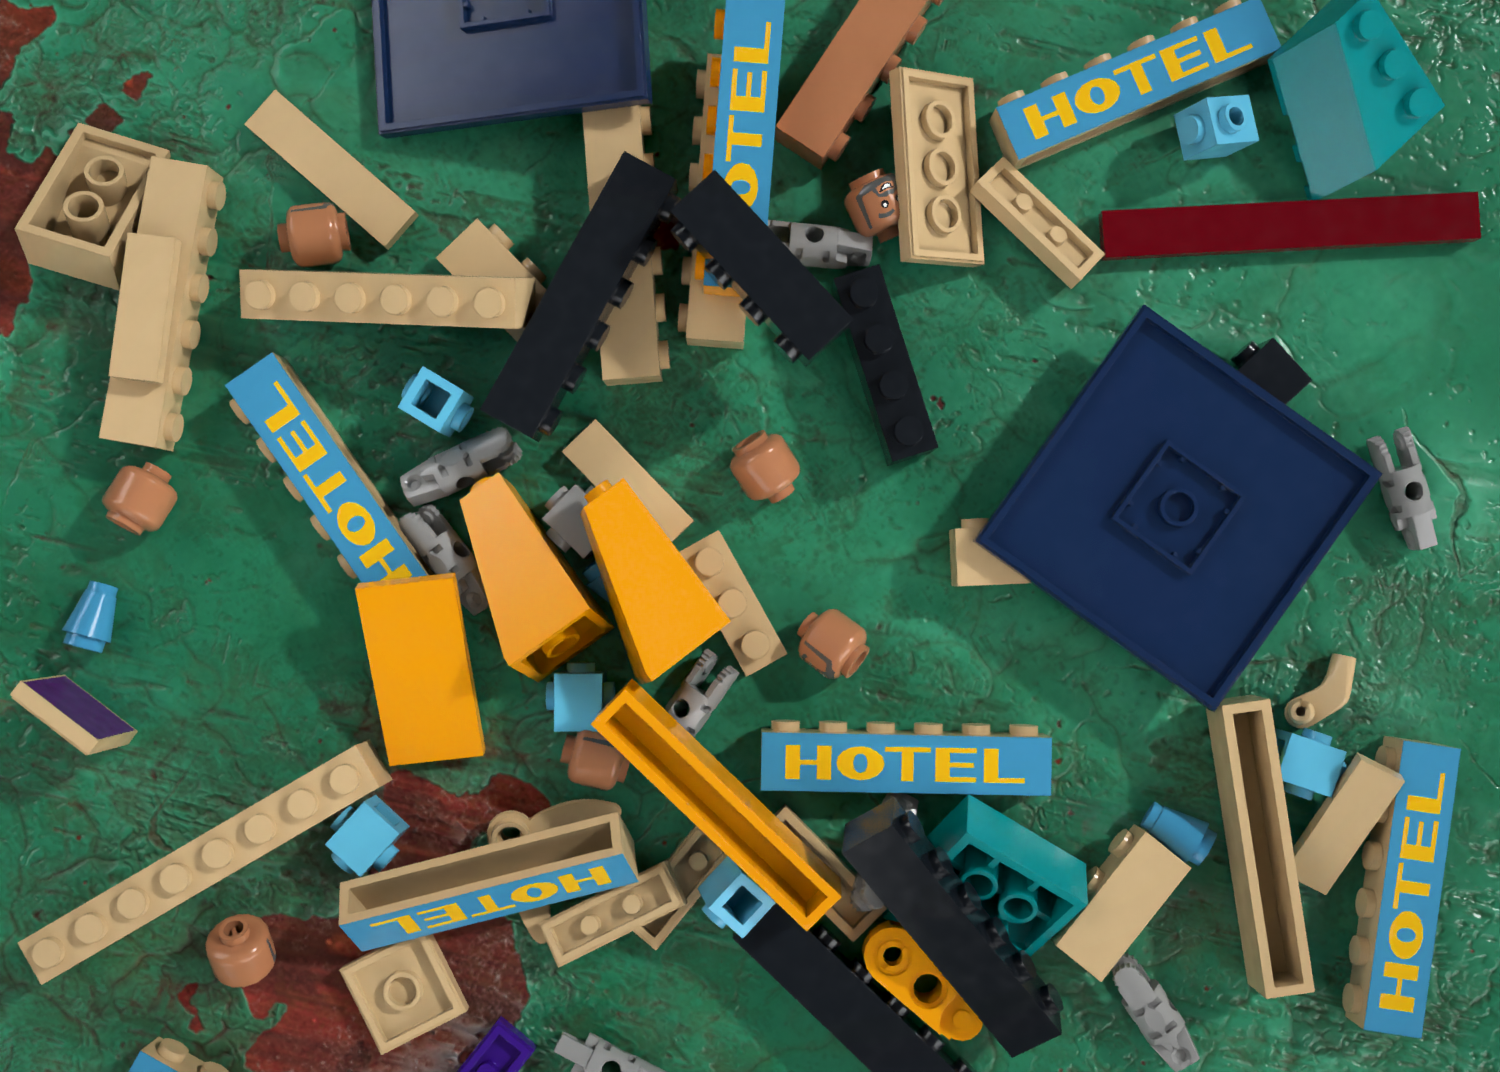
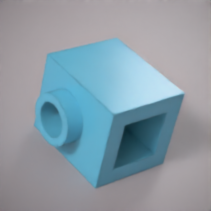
(1216, 127)
(436, 402)
(578, 696)
(1309, 763)
(366, 837)
(734, 898)

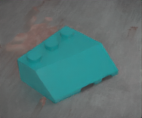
(1349, 93)
(1014, 871)

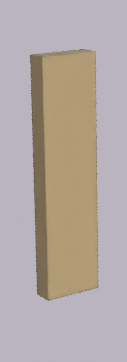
(331, 169)

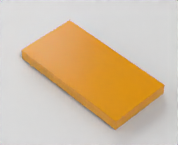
(421, 668)

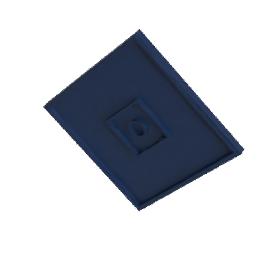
(505, 61)
(1177, 507)

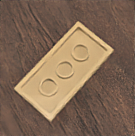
(936, 168)

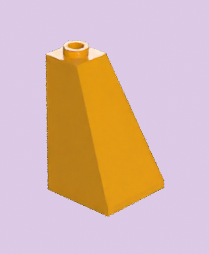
(650, 586)
(531, 589)

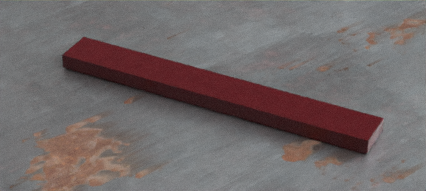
(1289, 226)

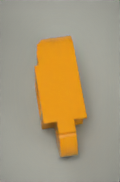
(941, 1007)

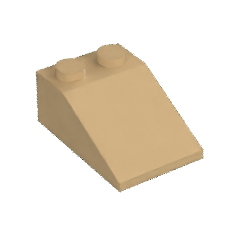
(88, 206)

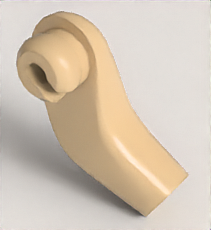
(1327, 697)

